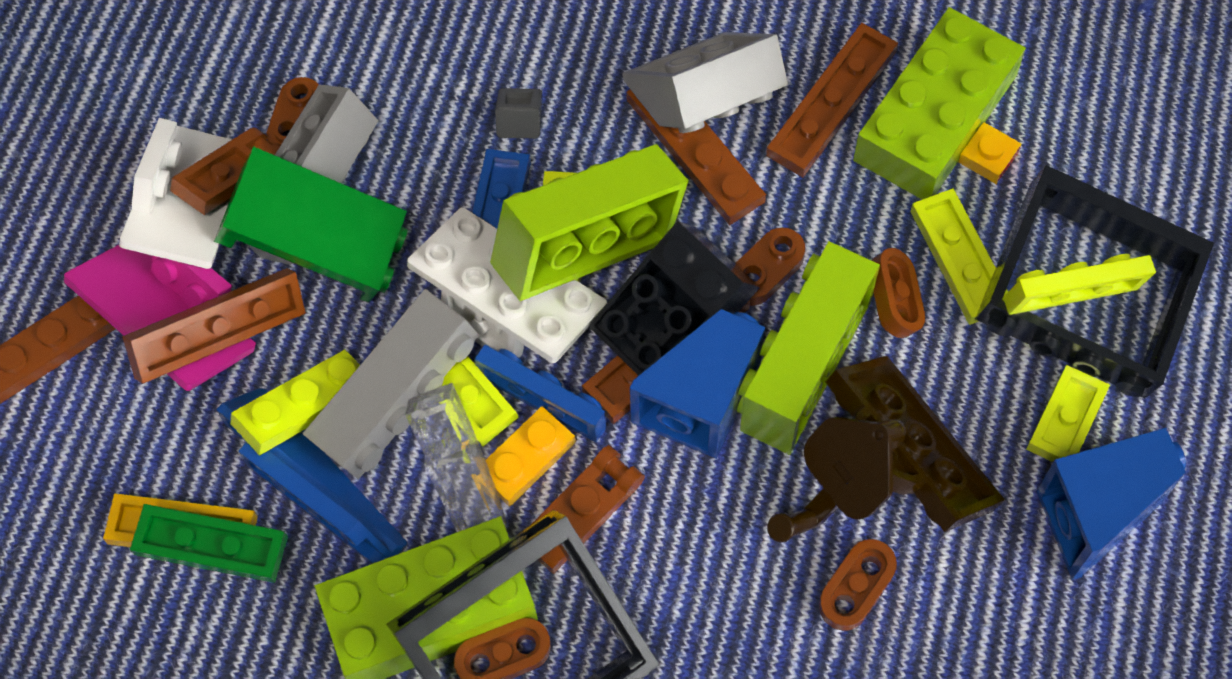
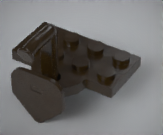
(886, 449)

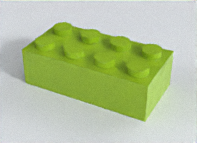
(938, 104)
(586, 221)
(807, 347)
(370, 597)

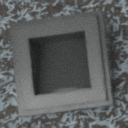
(518, 113)

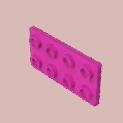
(143, 289)

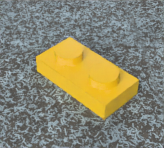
(528, 454)

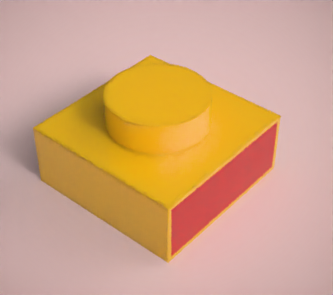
(989, 153)

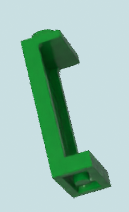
(313, 223)

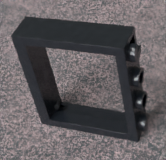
(1123, 224)
(502, 565)

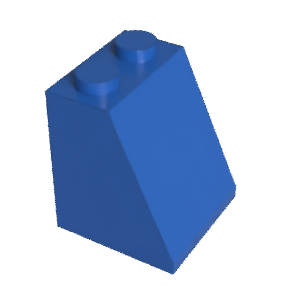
(696, 384)
(1107, 493)

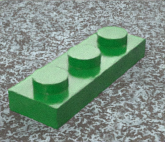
(209, 543)

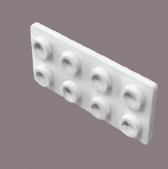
(161, 220)
(460, 266)

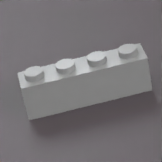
(326, 137)
(375, 398)

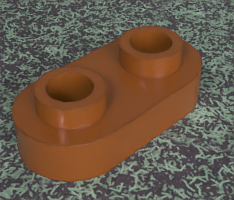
(289, 108)
(773, 265)
(898, 294)
(856, 586)
(500, 649)

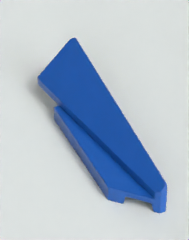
(319, 489)

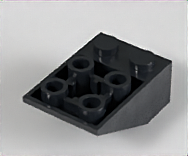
(671, 297)

